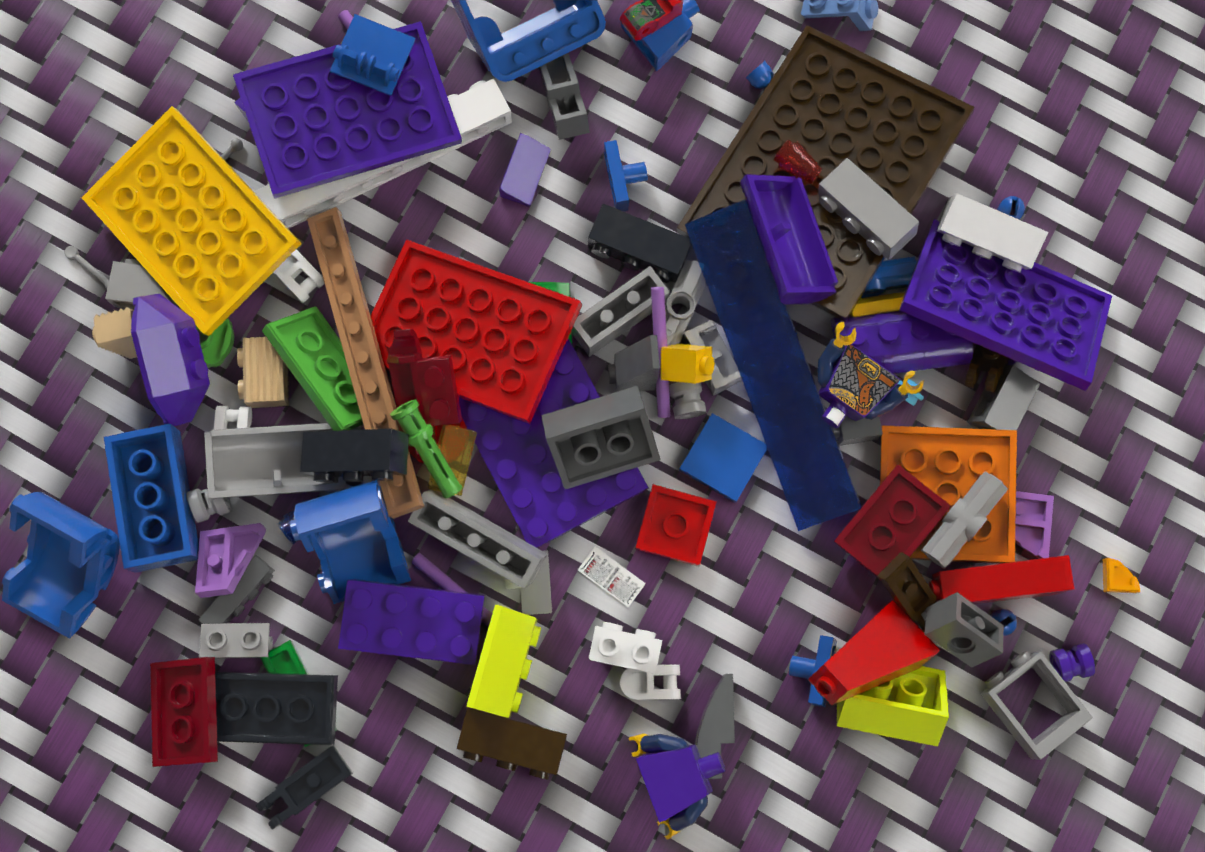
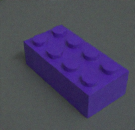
(411, 621)

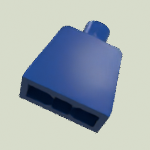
(667, 40)

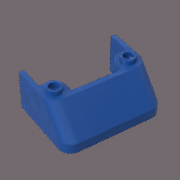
(534, 41)

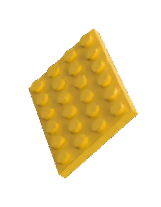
(191, 221)

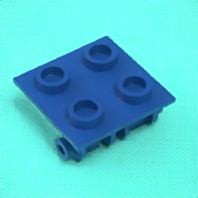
(372, 54)

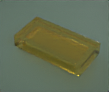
(457, 448)

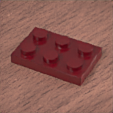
(892, 521)
(183, 712)

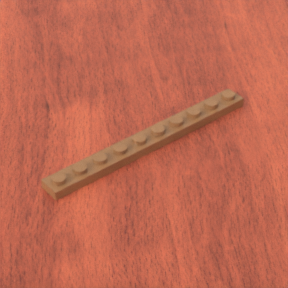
(361, 348)

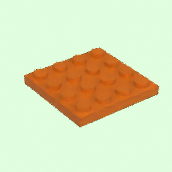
(949, 465)

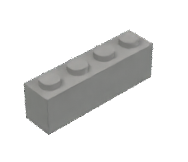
(478, 538)

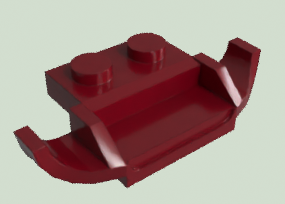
(424, 379)

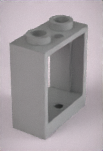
(1060, 730)

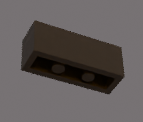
(511, 743)

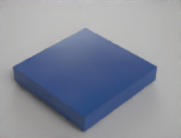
(723, 458)

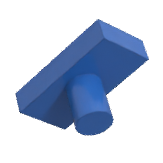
(621, 175)
(806, 667)

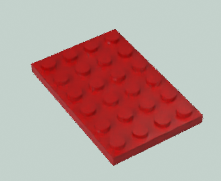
(493, 325)

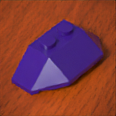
(169, 358)

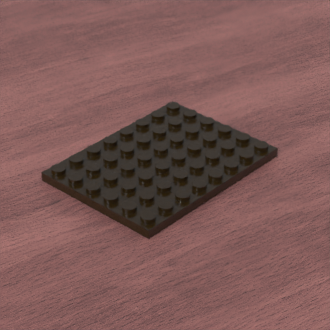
(841, 109)

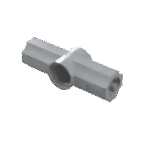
(686, 292)
(964, 519)

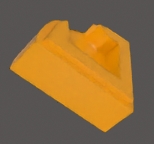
(1118, 578)

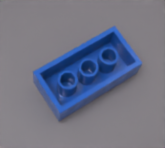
(151, 498)

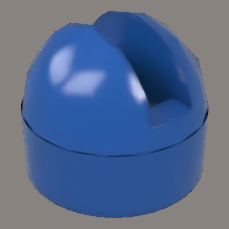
(761, 76)
(1006, 205)
(1002, 614)

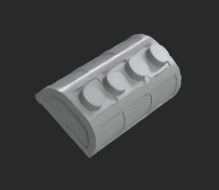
(260, 462)

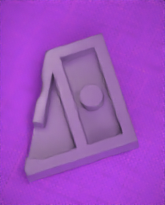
(1034, 523)
(224, 557)

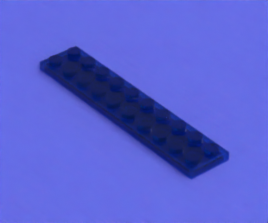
(772, 366)

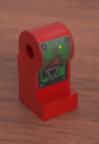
(649, 16)

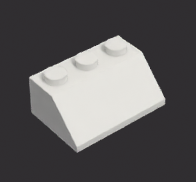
(991, 233)

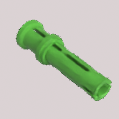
(421, 438)

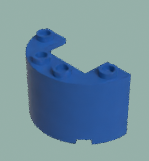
(351, 538)
(64, 563)

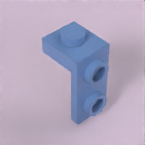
(859, 11)

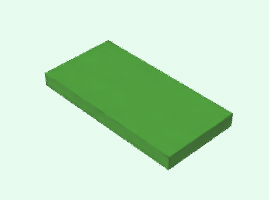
(318, 364)

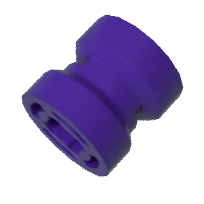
(1073, 662)

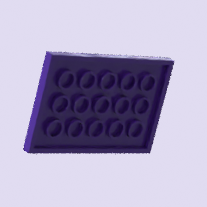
(329, 128)
(1022, 315)
(525, 466)

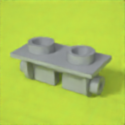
(235, 640)

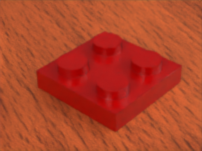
(675, 525)

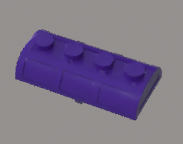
(790, 238)
(905, 342)

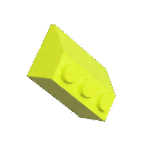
(503, 662)
(903, 708)

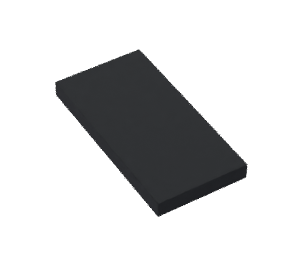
(276, 708)

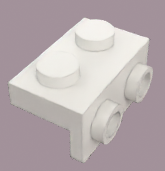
(625, 649)

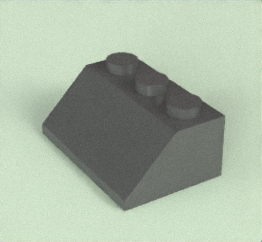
(600, 437)

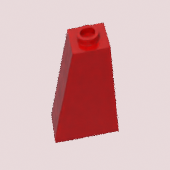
(1006, 580)
(876, 654)

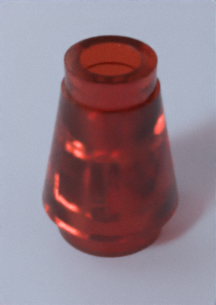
(797, 161)

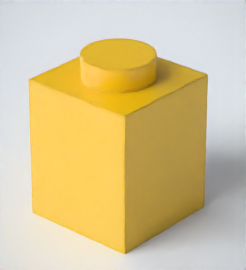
(686, 363)

